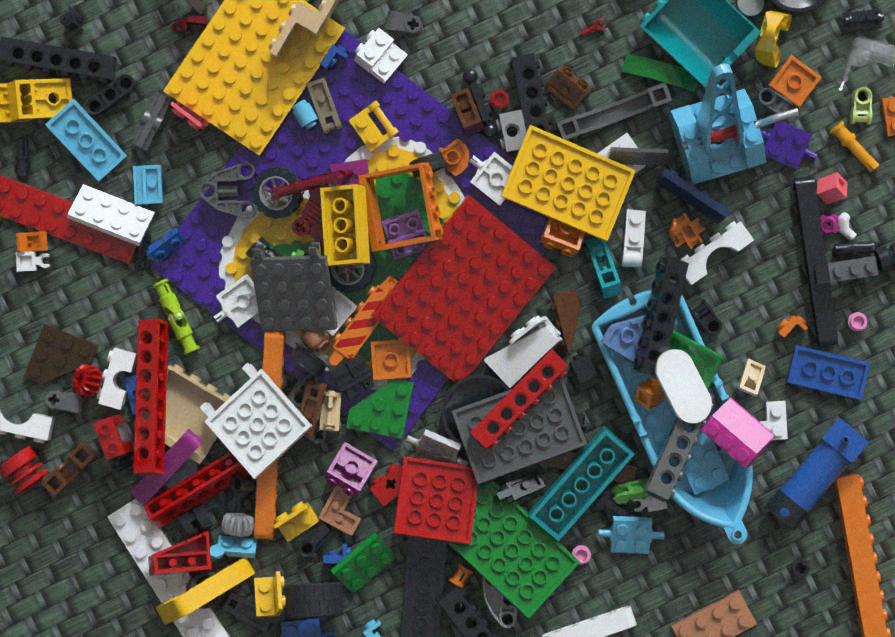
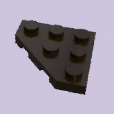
(58, 354)

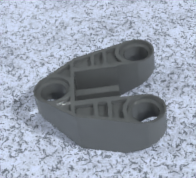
(230, 174)

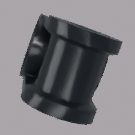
(706, 317)

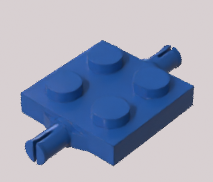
(304, 628)

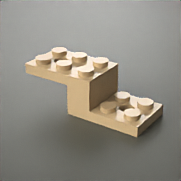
(306, 20)

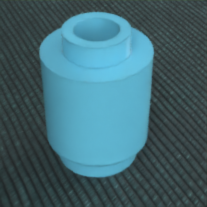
(305, 114)

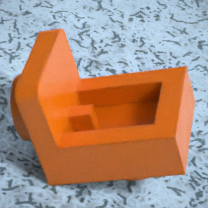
(31, 241)
(786, 326)

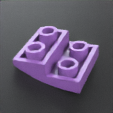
(403, 228)

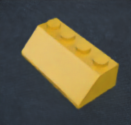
(345, 225)

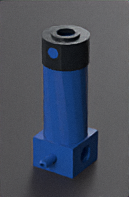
(816, 474)

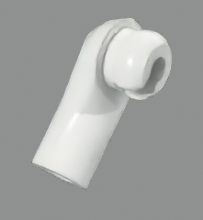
(843, 223)

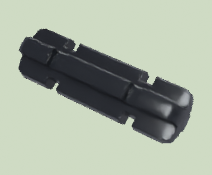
(141, 252)

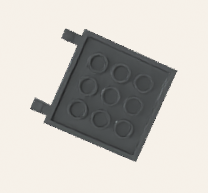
(293, 291)

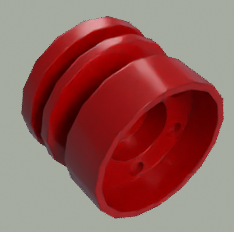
(23, 471)

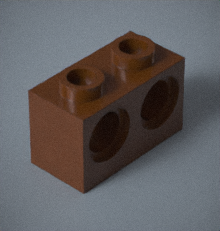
(467, 112)

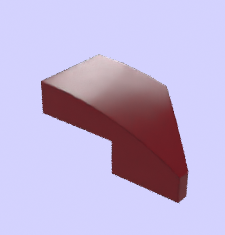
(183, 24)

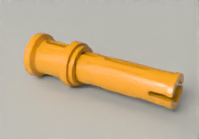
(848, 140)

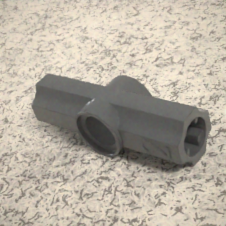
(152, 121)

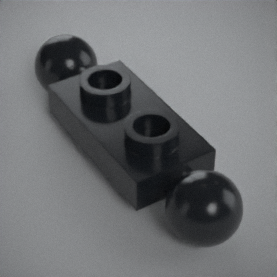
(470, 77)

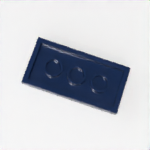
(688, 193)

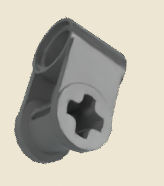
(399, 23)
(775, 102)
(68, 401)

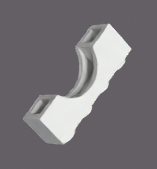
(734, 238)
(38, 427)

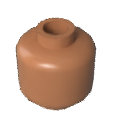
(315, 340)

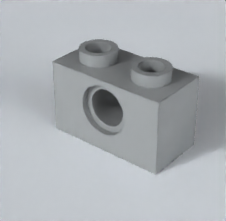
(515, 120)

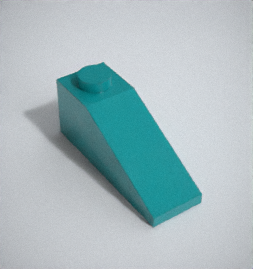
(604, 268)

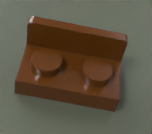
(567, 86)

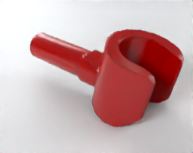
(596, 26)

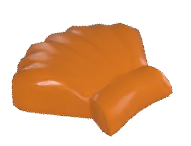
(456, 157)

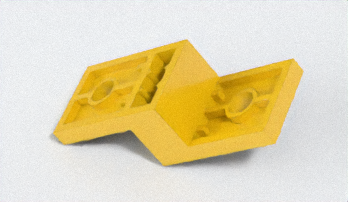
(29, 99)

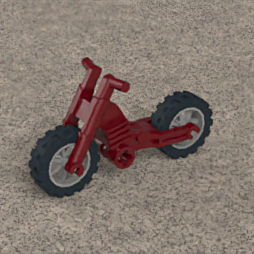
(310, 214)

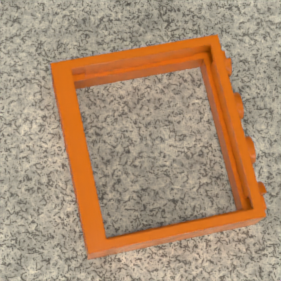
(373, 214)

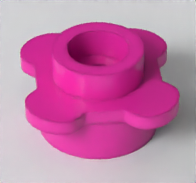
(833, 227)

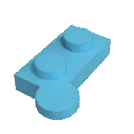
(234, 547)

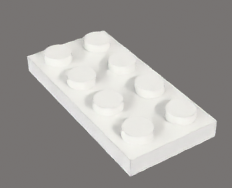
(110, 215)

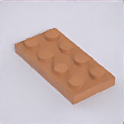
(720, 619)

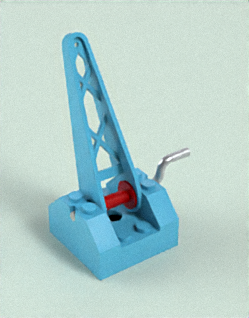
(735, 125)

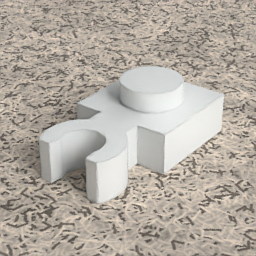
(28, 261)
(651, 503)

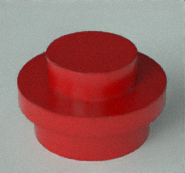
(499, 99)

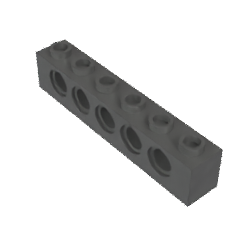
(654, 485)

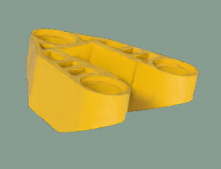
(766, 49)

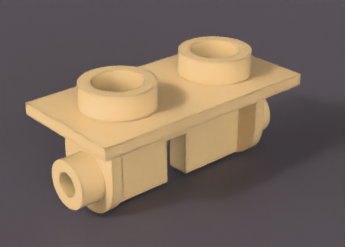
(330, 411)

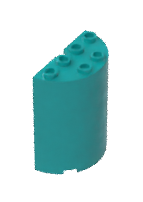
(700, 33)

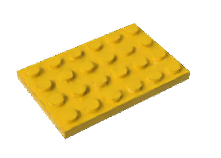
(568, 183)

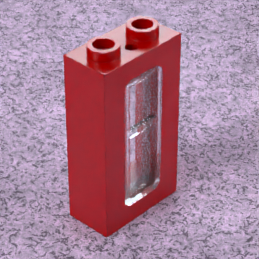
(114, 436)

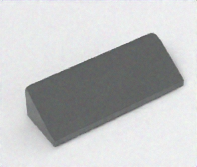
(639, 156)

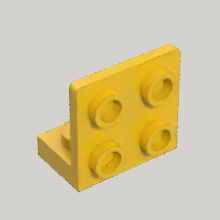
(297, 521)
(269, 596)

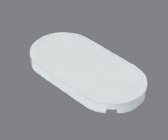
(683, 386)

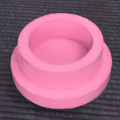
(857, 321)
(582, 553)

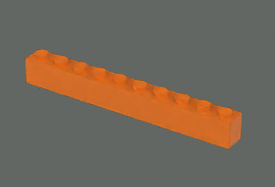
(860, 556)

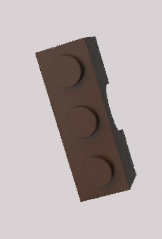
(70, 468)

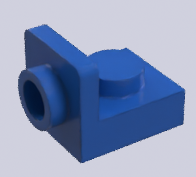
(330, 58)
(335, 557)

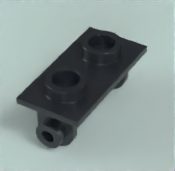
(72, 19)
(862, 20)

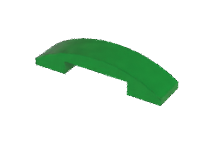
(659, 71)

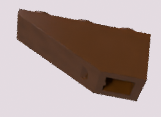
(567, 310)

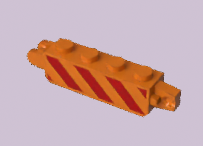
(362, 325)

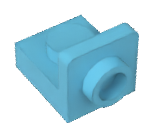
(370, 626)

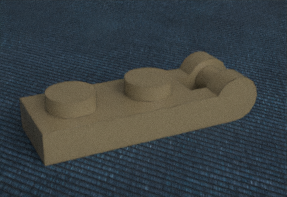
(324, 105)

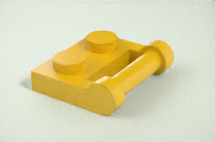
(367, 129)

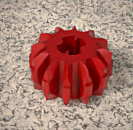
(87, 380)

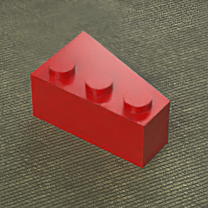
(185, 557)

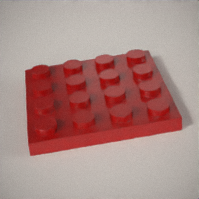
(436, 501)

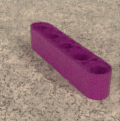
(173, 460)

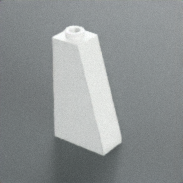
(520, 357)

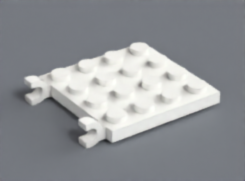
(257, 422)

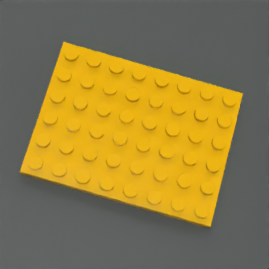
(237, 81)

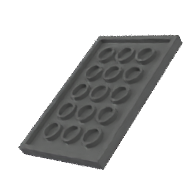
(542, 433)

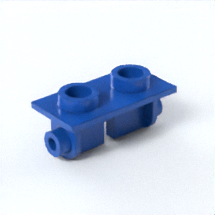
(160, 250)

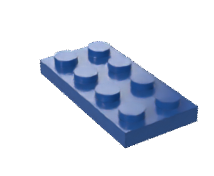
(828, 372)

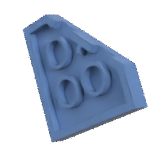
(624, 336)

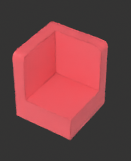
(832, 188)

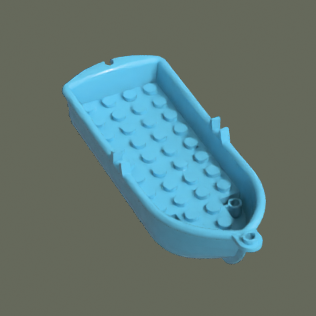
(712, 482)

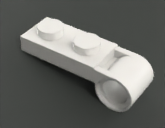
(633, 238)

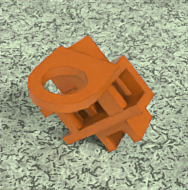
(680, 229)

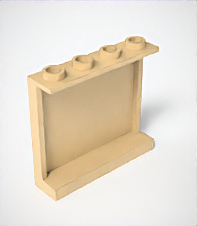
(183, 411)

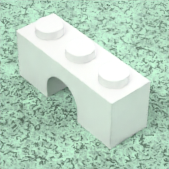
(111, 394)

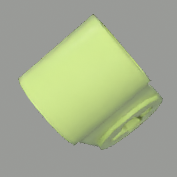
(861, 108)

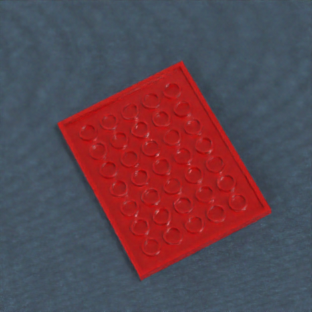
(463, 290)

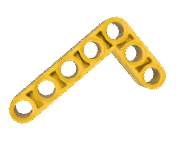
(205, 591)

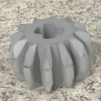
(238, 524)

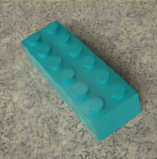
(581, 483)

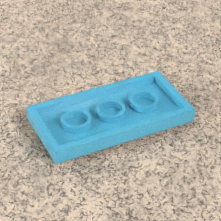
(86, 139)

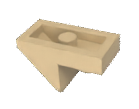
(751, 377)

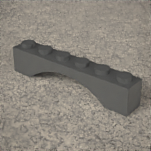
(614, 112)

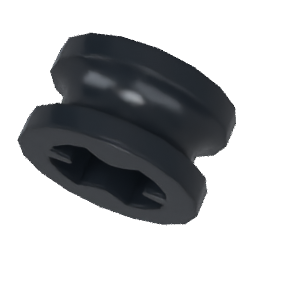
(796, 572)

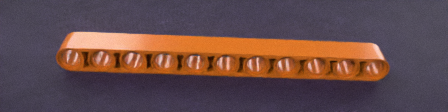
(268, 481)

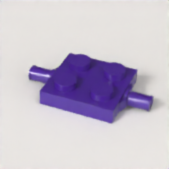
(787, 144)

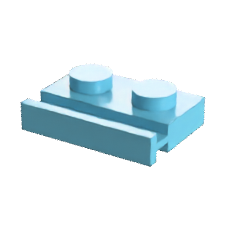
(148, 184)

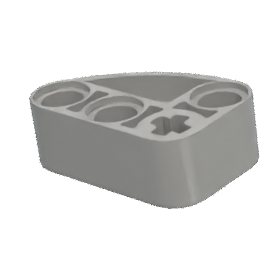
(497, 606)

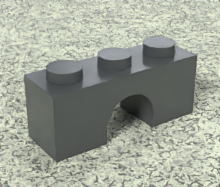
(846, 270)

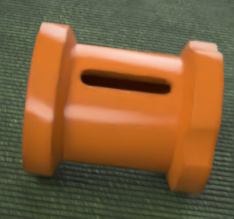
(461, 575)

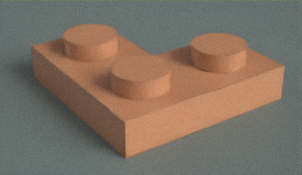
(335, 513)

